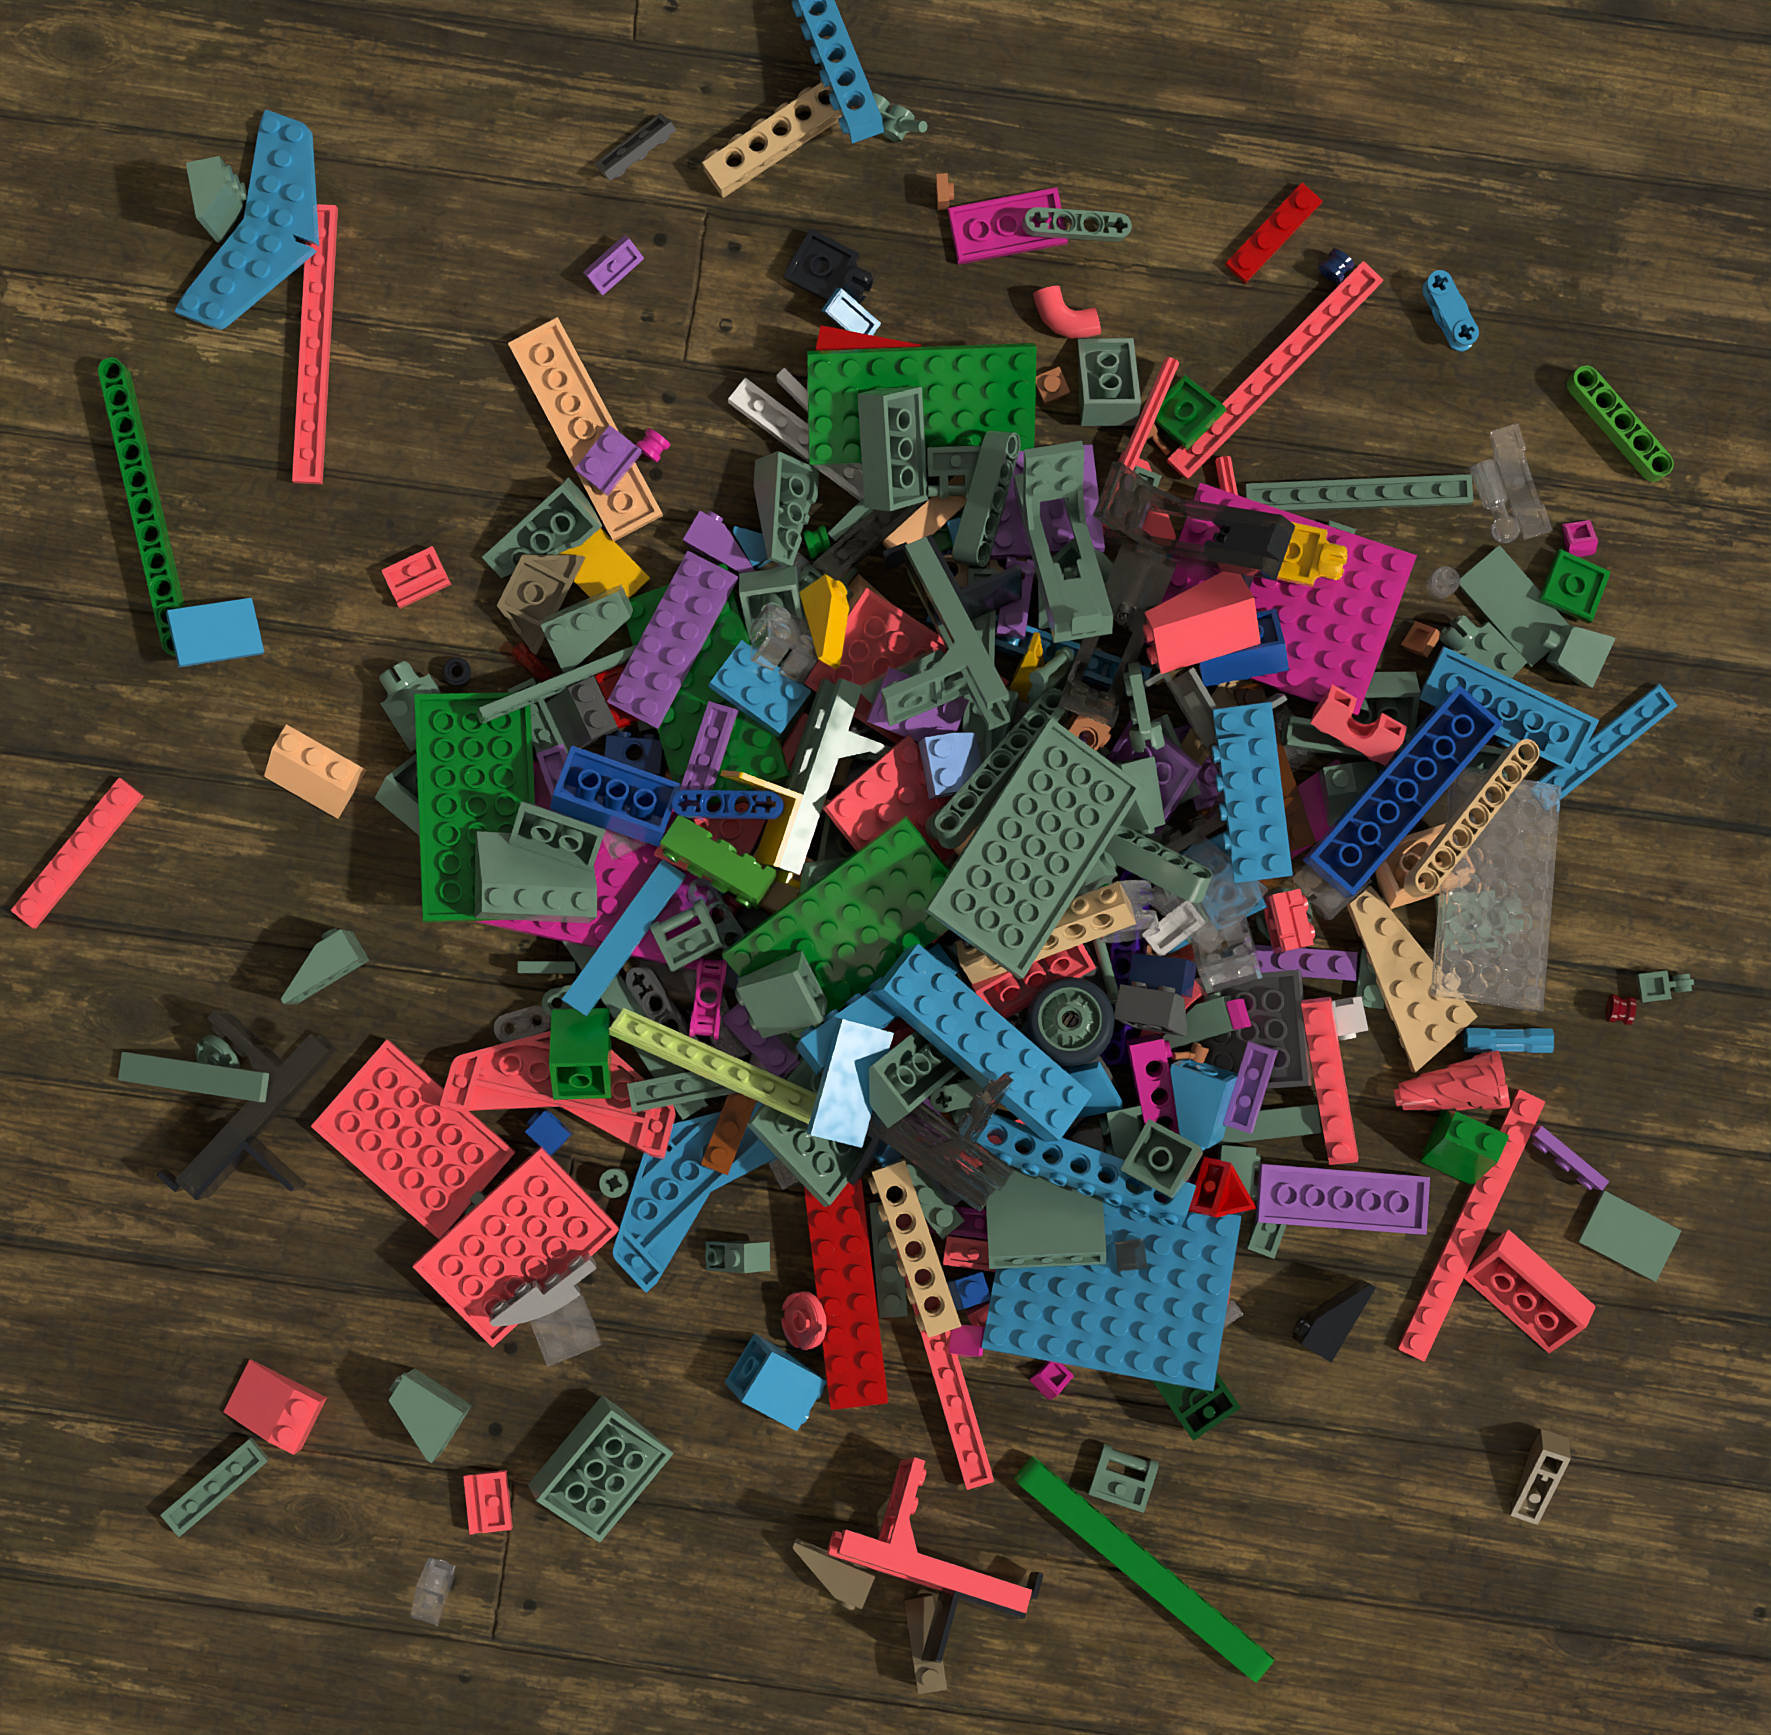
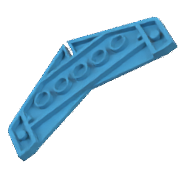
(264, 245)
(673, 1192)

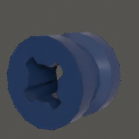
(1336, 266)

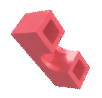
(1375, 740)

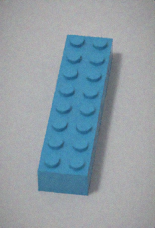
(981, 1042)

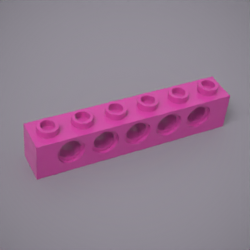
(1141, 1052)

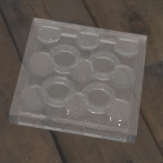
(1222, 906)

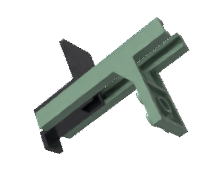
(951, 615)

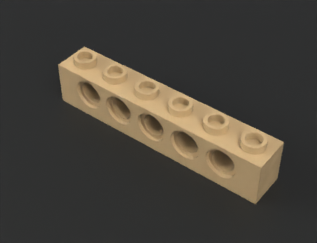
(728, 179)
(1084, 920)
(945, 1315)

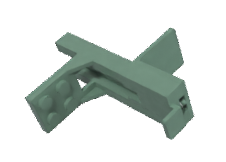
(1074, 601)

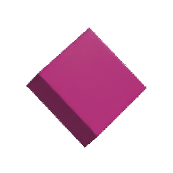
(1238, 1014)

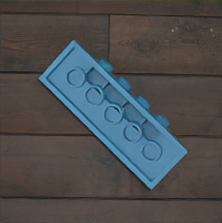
(1525, 712)
(1251, 792)

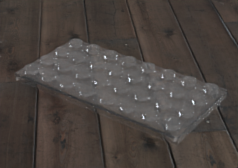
(1499, 901)

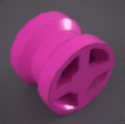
(653, 445)

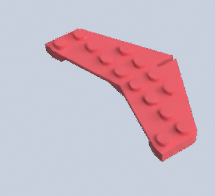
(519, 1077)

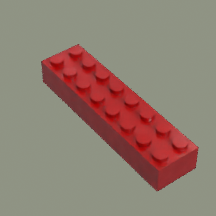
(848, 1298)

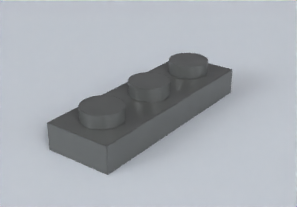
(635, 147)

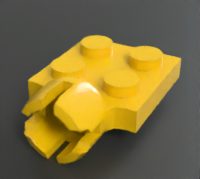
(1312, 557)

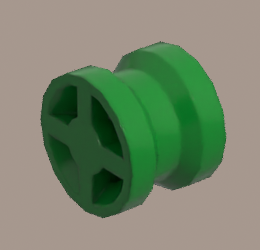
(816, 541)

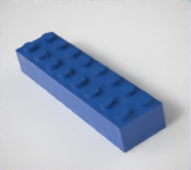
(1402, 791)

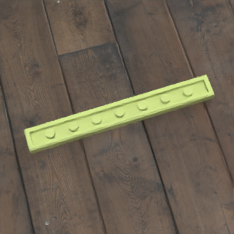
(714, 1064)

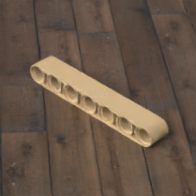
(1462, 826)

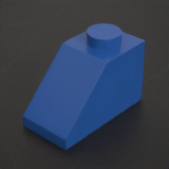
(968, 1290)

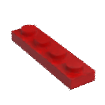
(1273, 233)

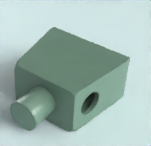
(1577, 653)

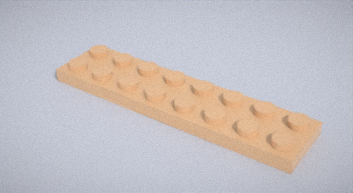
(579, 421)

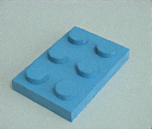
(758, 690)

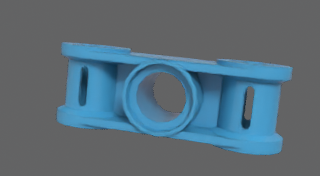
(1450, 310)

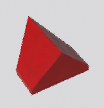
(1219, 1190)

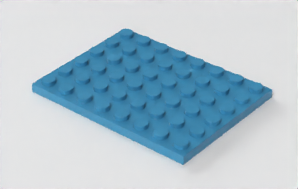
(1129, 1323)

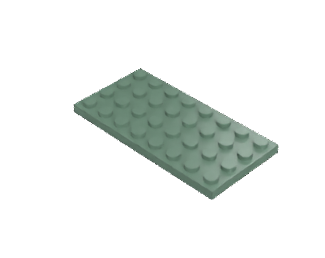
(1034, 849)

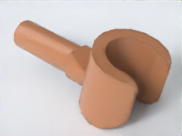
(1156, 438)
(1196, 1053)

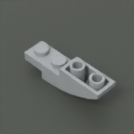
(534, 1302)

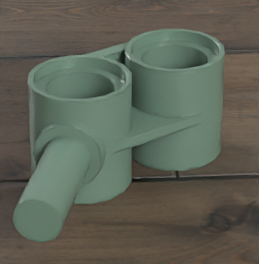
(897, 120)

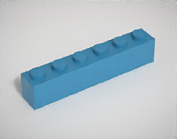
(861, 1009)

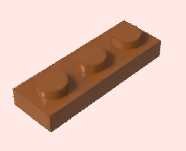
(728, 1132)

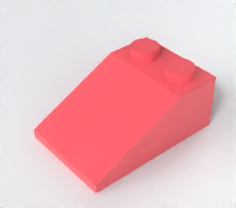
(274, 1407)

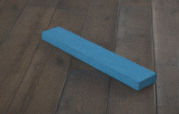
(1613, 739)
(624, 938)

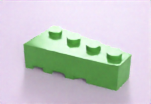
(718, 862)

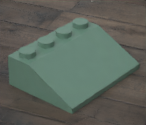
(528, 885)
(599, 1469)

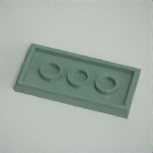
(1511, 604)

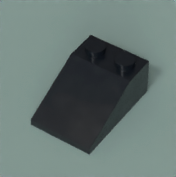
(1331, 1322)

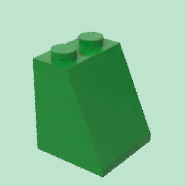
(580, 1054)
(1463, 1147)

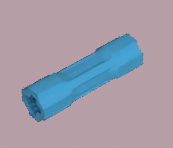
(1514, 1040)

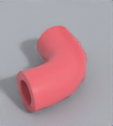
(1065, 320)

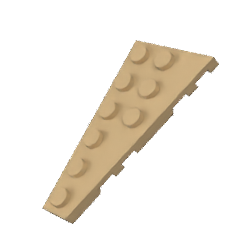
(1405, 981)

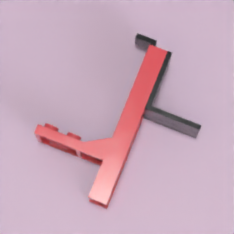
(898, 1556)

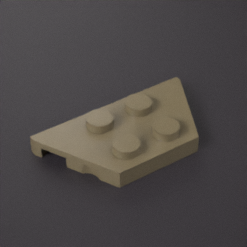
(536, 592)

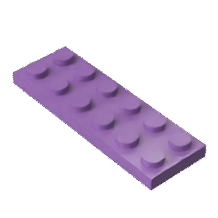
(672, 639)
(1342, 1199)

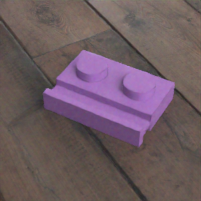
(608, 460)

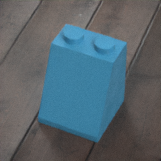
(1201, 1100)
(775, 1383)

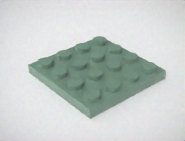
(816, 1162)

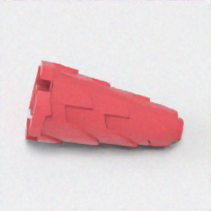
(1461, 1086)

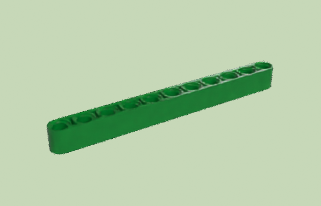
(140, 495)
(1144, 1569)

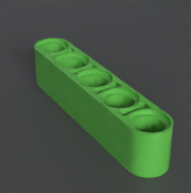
(1633, 429)

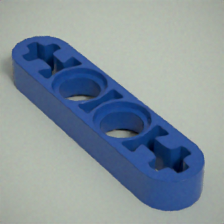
(727, 808)

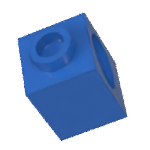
(547, 1131)

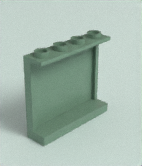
(1044, 1224)

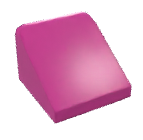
(1580, 538)
(967, 1341)
(1051, 1379)

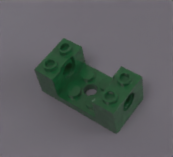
(1198, 1408)

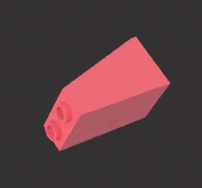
(1202, 623)

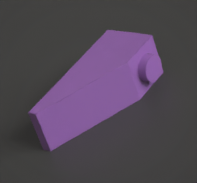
(715, 542)

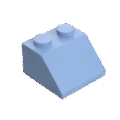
(948, 762)

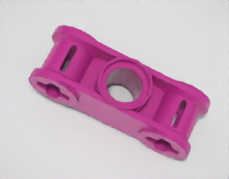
(707, 1016)

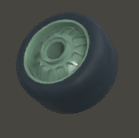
(1076, 1044)

